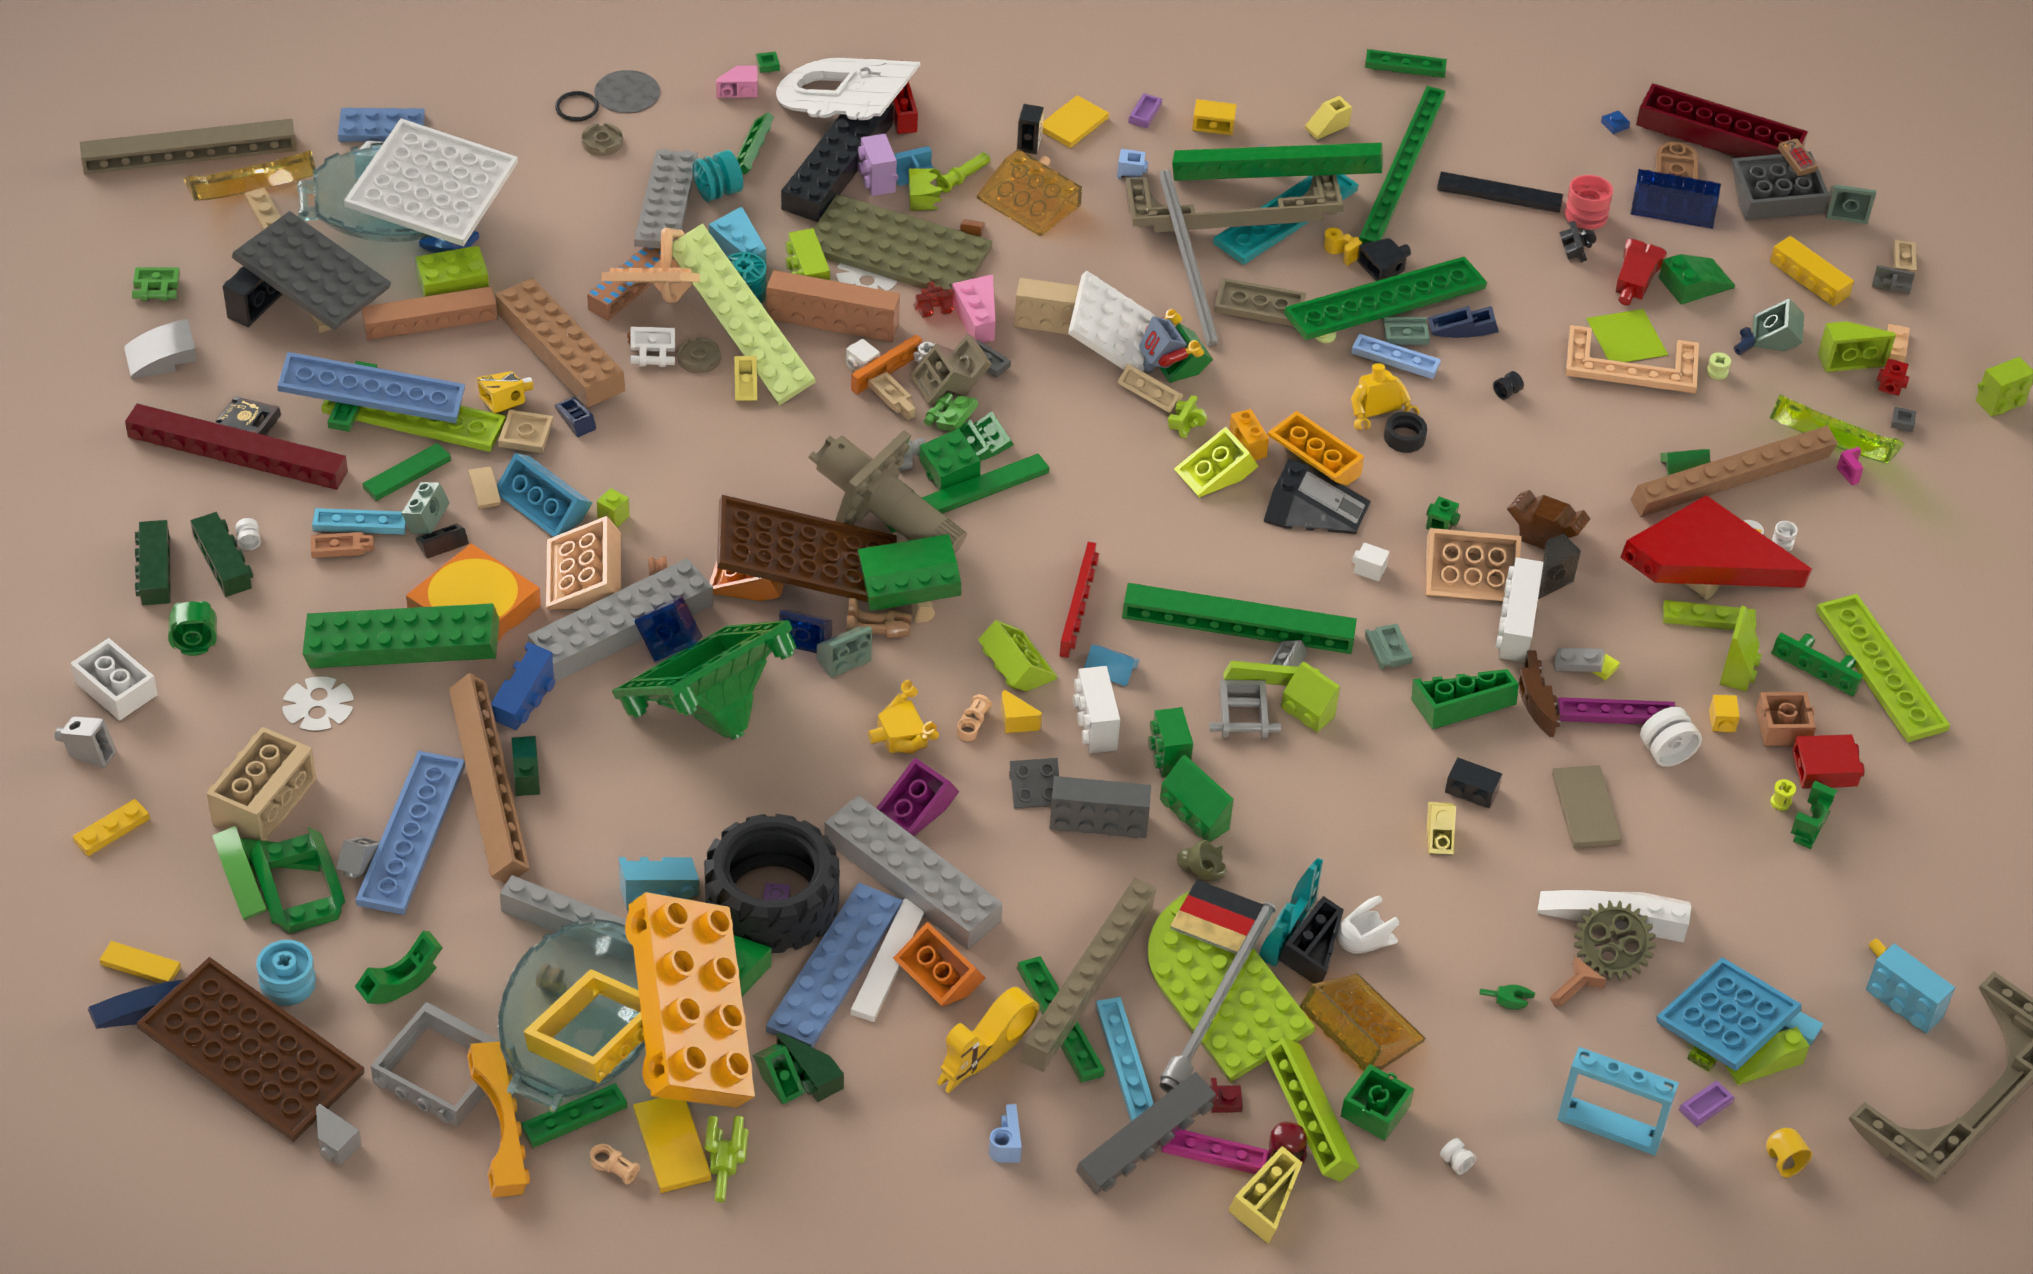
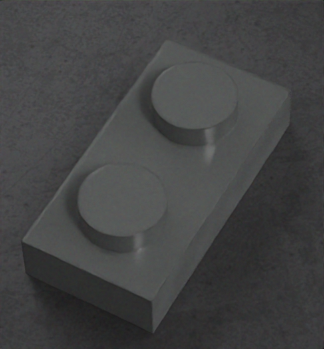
(998, 361)

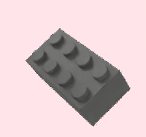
(1100, 807)

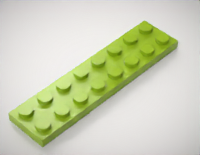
(473, 426)
(1883, 668)

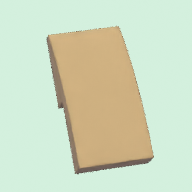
(484, 487)

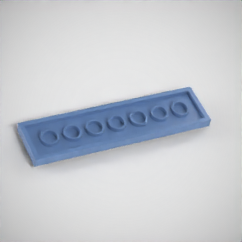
(371, 387)
(410, 833)
(834, 965)

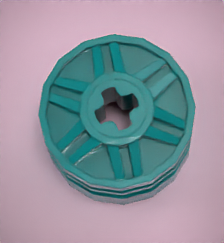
(717, 175)
(753, 271)

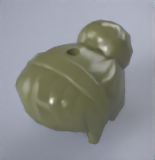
(1203, 860)

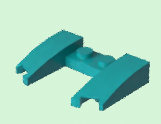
(1292, 913)

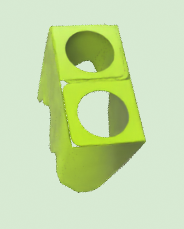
(921, 192)

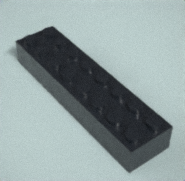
(830, 165)

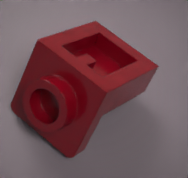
(1227, 1098)

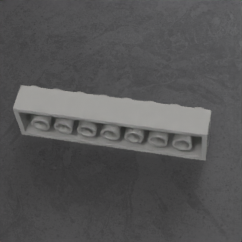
(610, 623)
(913, 872)

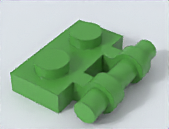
(155, 278)
(955, 412)

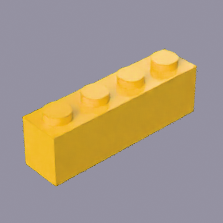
(1811, 271)

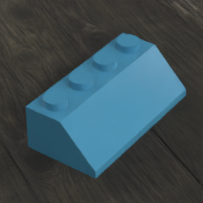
(542, 495)

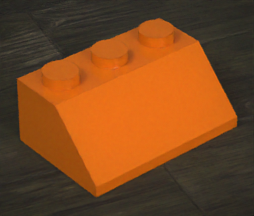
(938, 966)

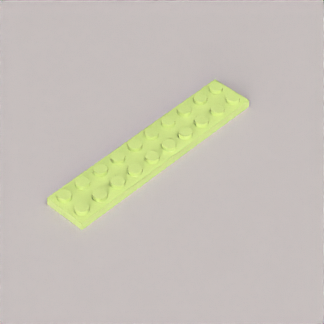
(742, 315)

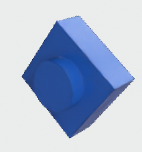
(1615, 122)

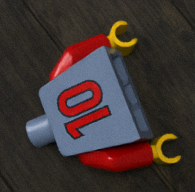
(1163, 343)

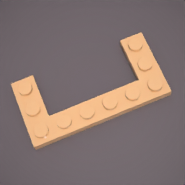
(1581, 365)

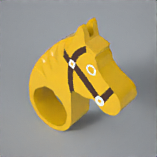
(991, 1039)

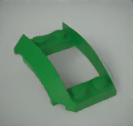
(292, 851)

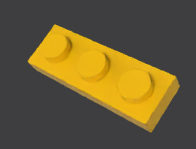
(111, 827)

